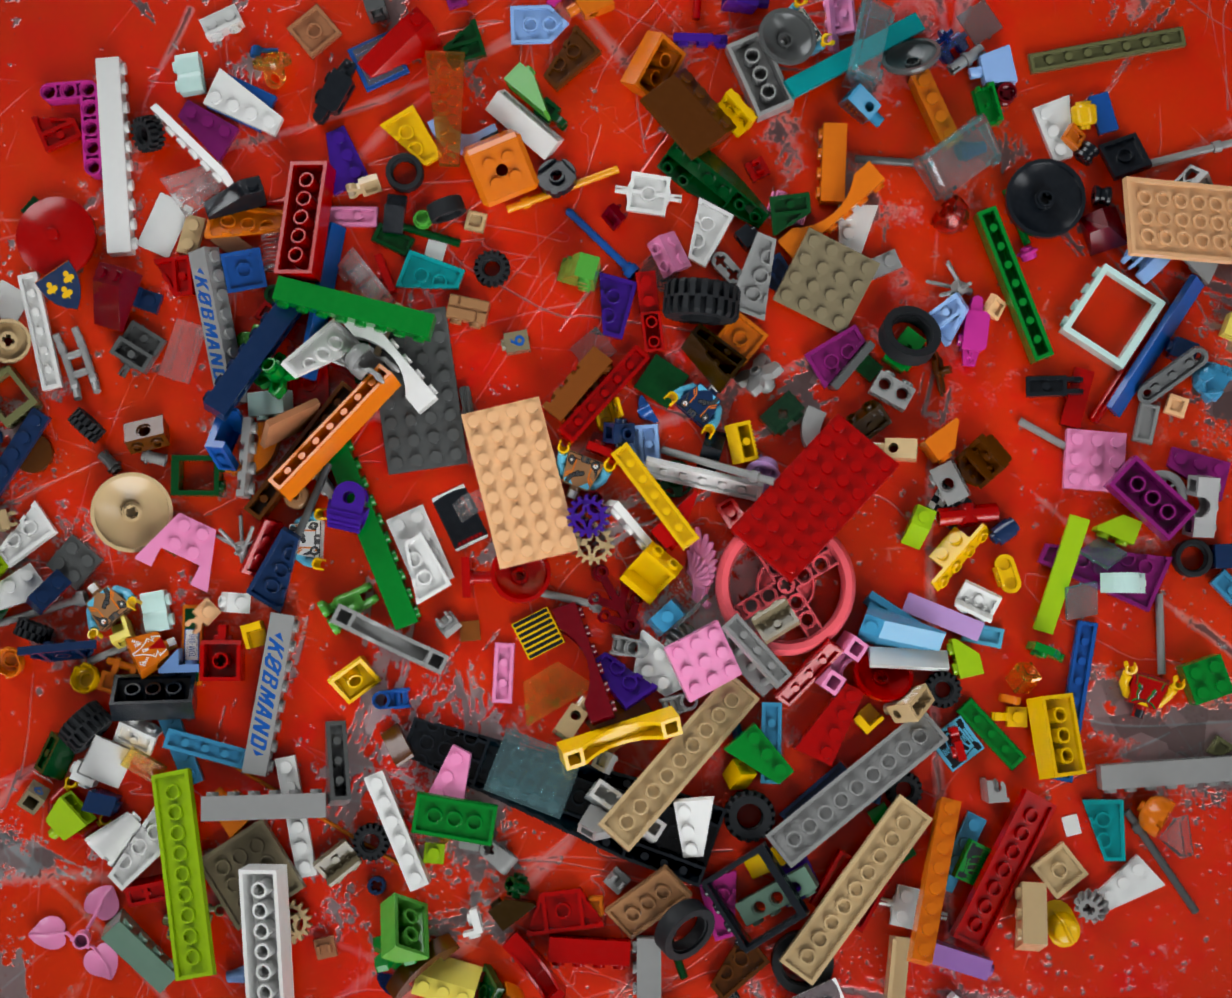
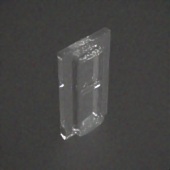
(182, 351)

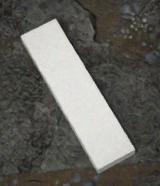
(908, 659)

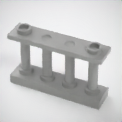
(753, 656)

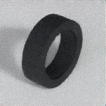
(918, 318)
(677, 916)
(792, 985)

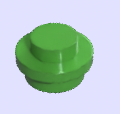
(421, 219)

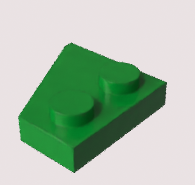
(1042, 651)

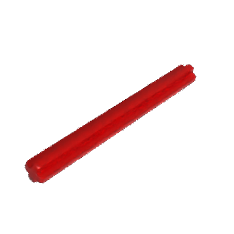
(1101, 408)

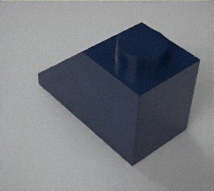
(102, 802)

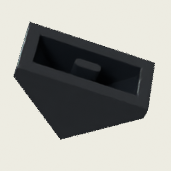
(712, 447)

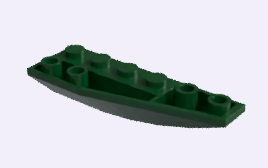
(715, 183)

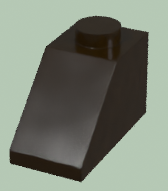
(509, 910)

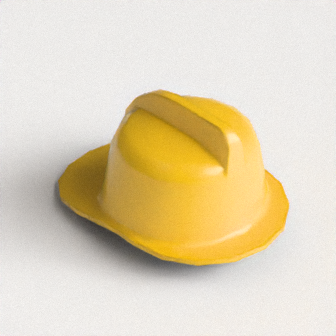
(1062, 924)

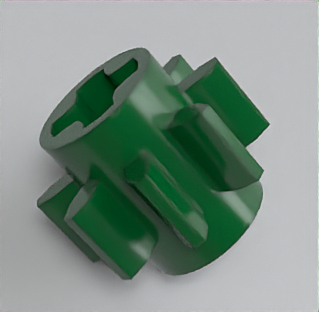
(517, 885)

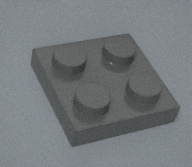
(75, 561)

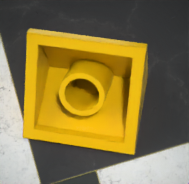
(354, 679)

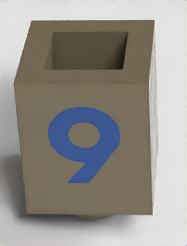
(516, 342)
(33, 797)

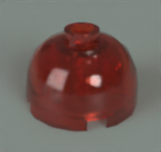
(952, 216)

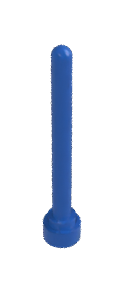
(627, 267)

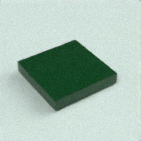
(660, 379)

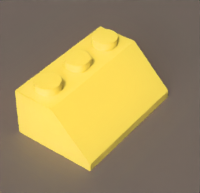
(448, 979)

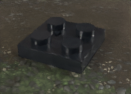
(1124, 156)

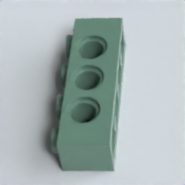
(747, 906)

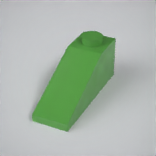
(525, 85)

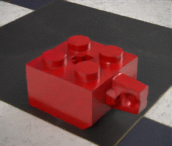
(222, 646)

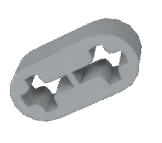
(729, 265)

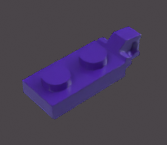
(701, 40)

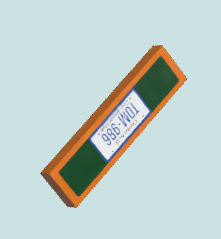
(191, 641)

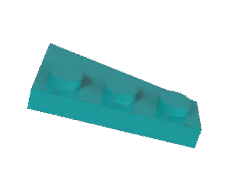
(428, 273)
(1108, 826)

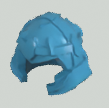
(1211, 381)

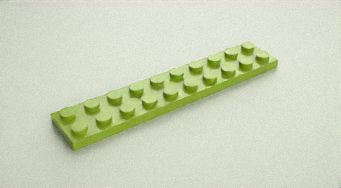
(183, 875)

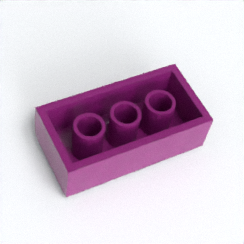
(1150, 498)

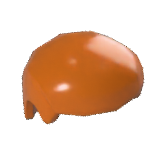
(10, 662)

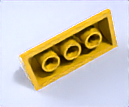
(1056, 736)

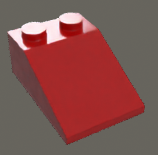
(661, 533)

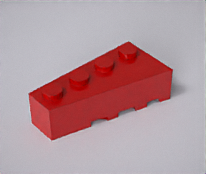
(829, 728)

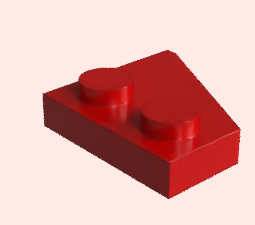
(177, 274)

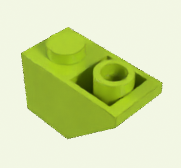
(1121, 528)
(965, 660)

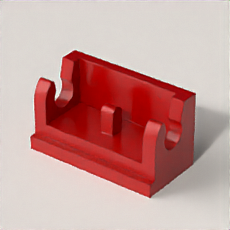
(145, 891)

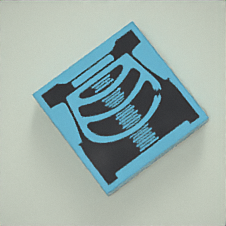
(970, 742)

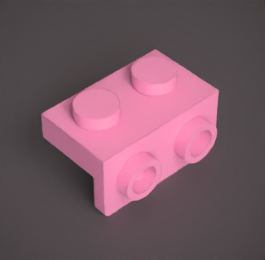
(668, 254)

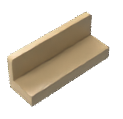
(896, 967)

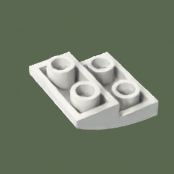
(104, 761)

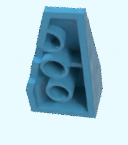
(890, 629)

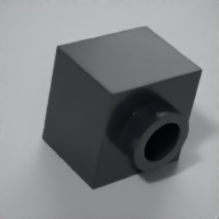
(745, 236)

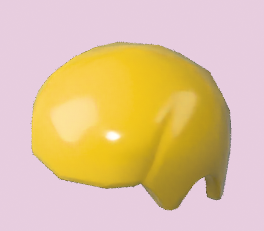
(84, 678)

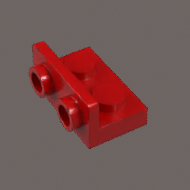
(599, 447)

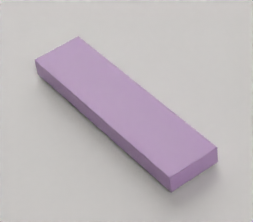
(943, 617)

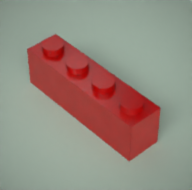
(589, 950)

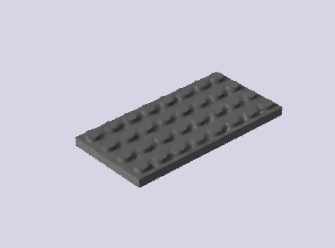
(437, 435)

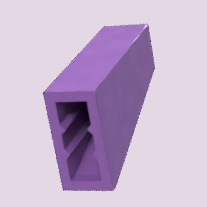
(962, 960)

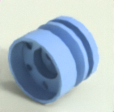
(1147, 266)

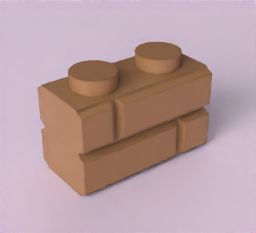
(468, 311)

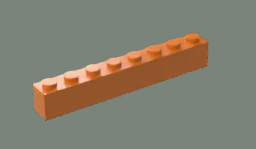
(333, 433)
(934, 881)

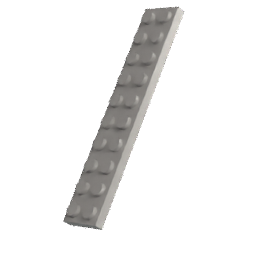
(855, 789)

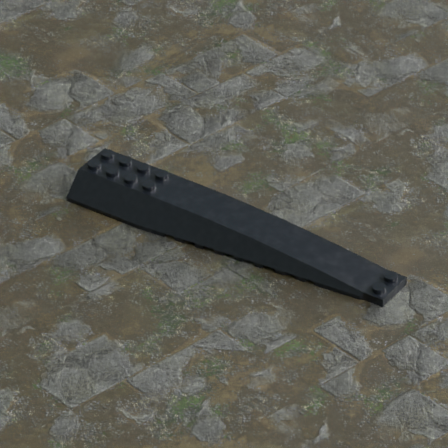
(434, 740)

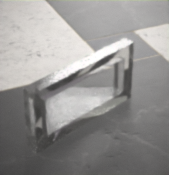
(1178, 837)

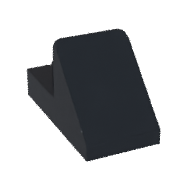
(394, 214)

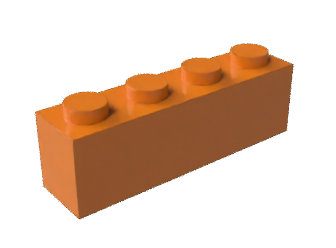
(931, 105)
(832, 163)

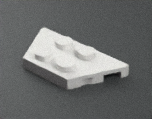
(656, 667)

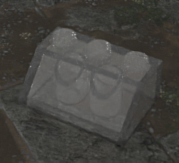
(362, 278)

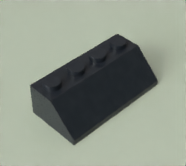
(154, 697)

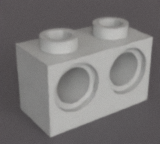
(889, 395)

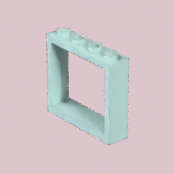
(1088, 289)

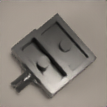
(137, 348)

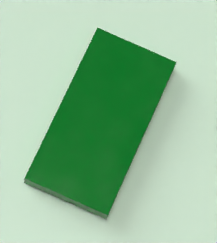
(454, 818)

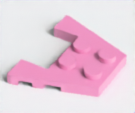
(188, 540)

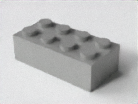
(758, 78)

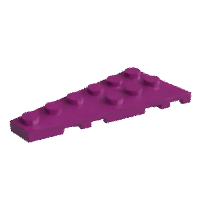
(1086, 571)

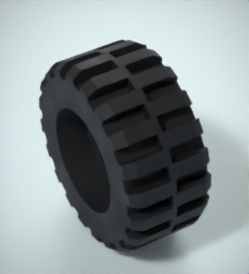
(701, 301)

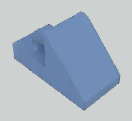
(176, 664)

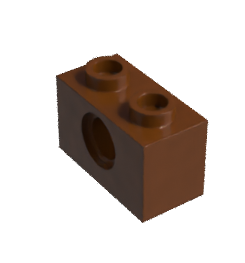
(146, 434)

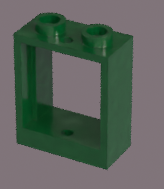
(177, 477)

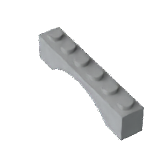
(389, 639)

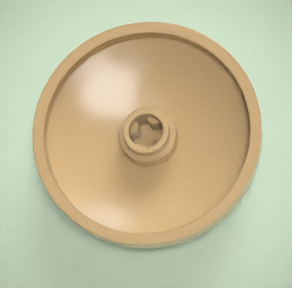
(130, 511)

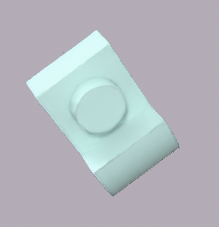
(1122, 582)

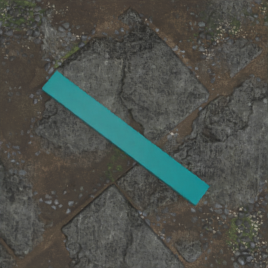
(838, 63)

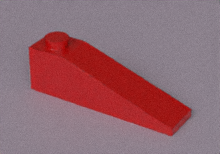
(401, 45)

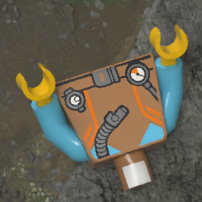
(581, 471)
(107, 607)

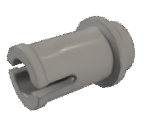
(154, 458)

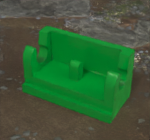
(987, 102)

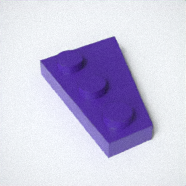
(344, 159)
(616, 303)
(624, 684)

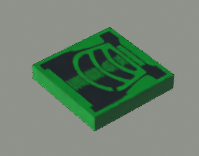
(971, 861)

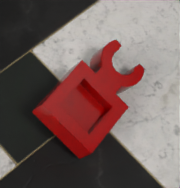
(957, 749)

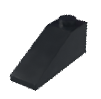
(238, 197)

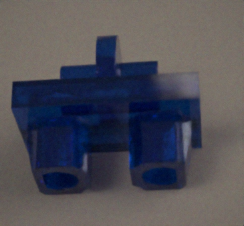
(956, 40)

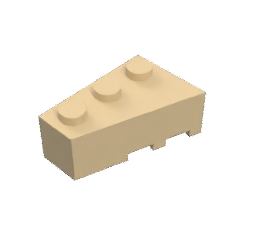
(1031, 916)

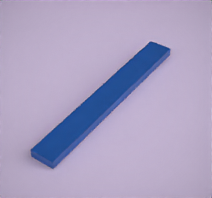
(332, 258)
(1155, 345)
(1080, 669)

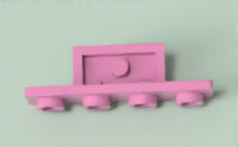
(839, 21)

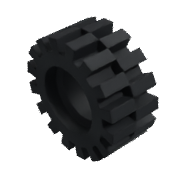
(148, 133)
(487, 257)
(86, 425)
(33, 630)
(953, 683)
(916, 789)
(358, 841)

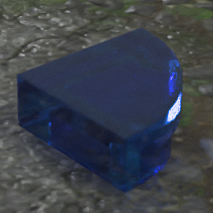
(383, 979)

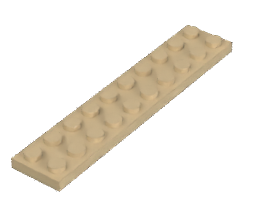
(677, 763)
(855, 889)

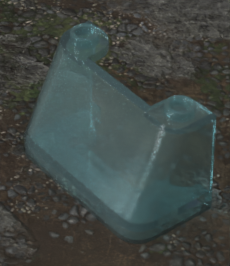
(959, 157)

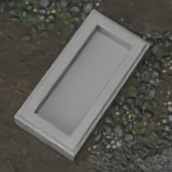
(1145, 423)

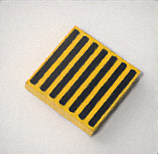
(538, 633)

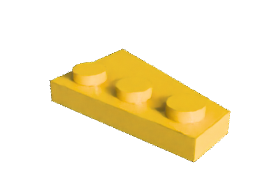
(413, 135)

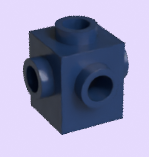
(619, 432)

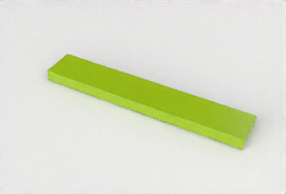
(1061, 574)

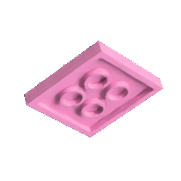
(1091, 458)
(702, 661)

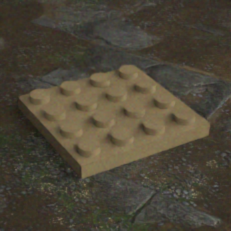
(826, 281)
(251, 846)

